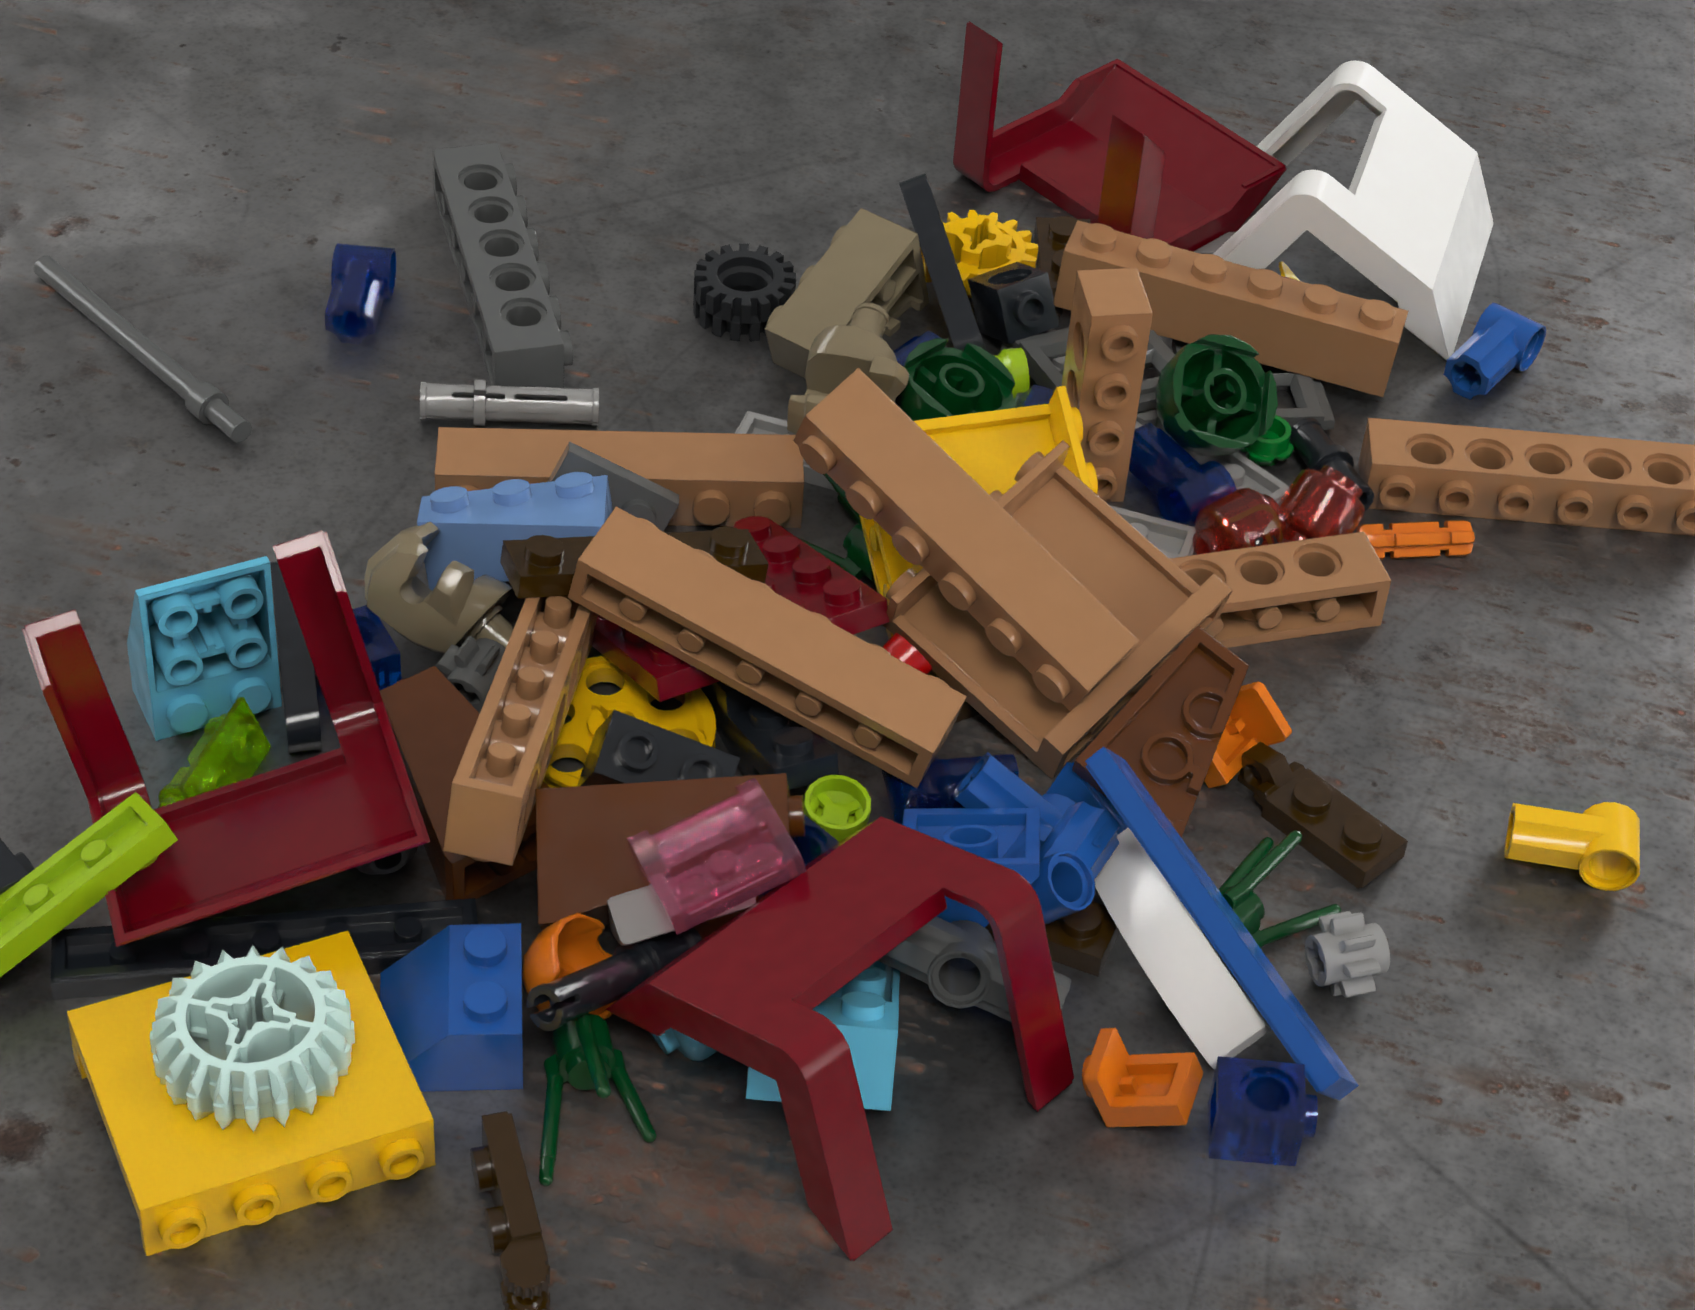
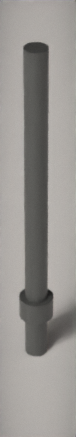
(201, 398)

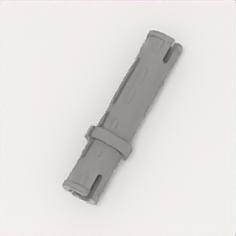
(508, 403)

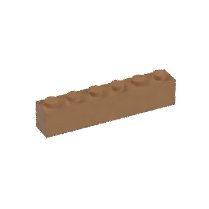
(1284, 319)
(713, 473)
(963, 540)
(766, 646)

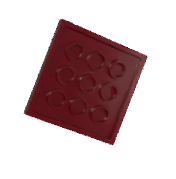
(792, 572)

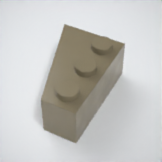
(864, 264)

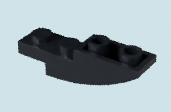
(768, 739)

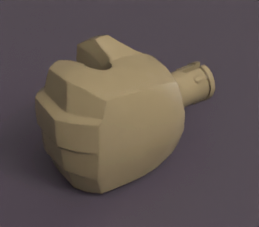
(843, 350)
(436, 617)

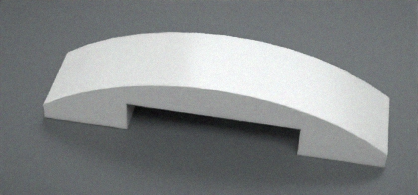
(1177, 954)

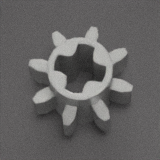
(1347, 954)

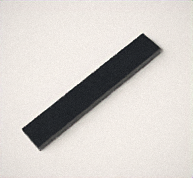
(91, 965)

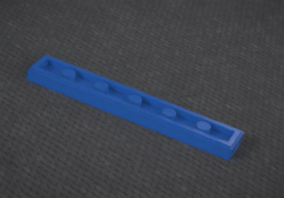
(1221, 925)

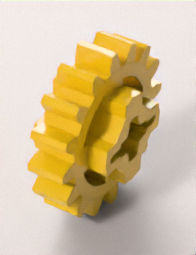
(985, 245)

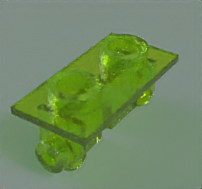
(223, 755)

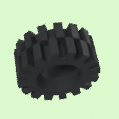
(741, 290)

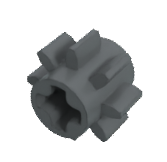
(472, 667)

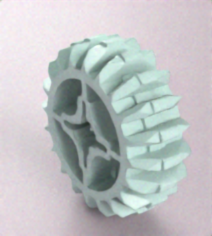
(252, 1038)

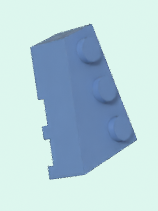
(479, 520)

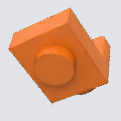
(1251, 721)
(1140, 1087)

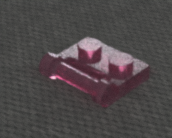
(717, 857)

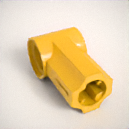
(1597, 843)

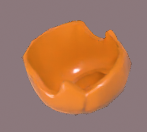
(562, 950)

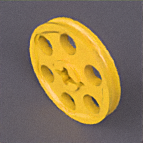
(589, 710)

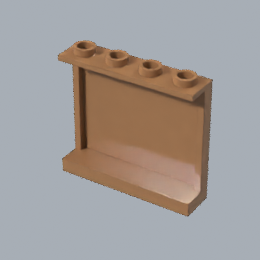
(1112, 563)

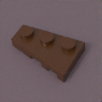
(1174, 724)

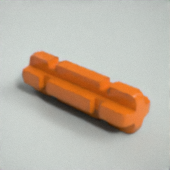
(1420, 539)

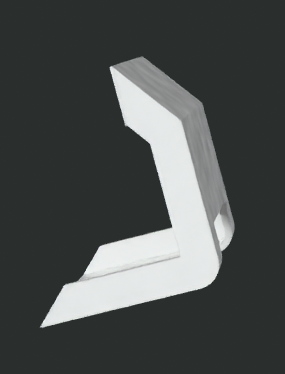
(1411, 212)

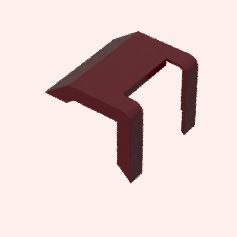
(1112, 152)
(265, 828)
(767, 968)

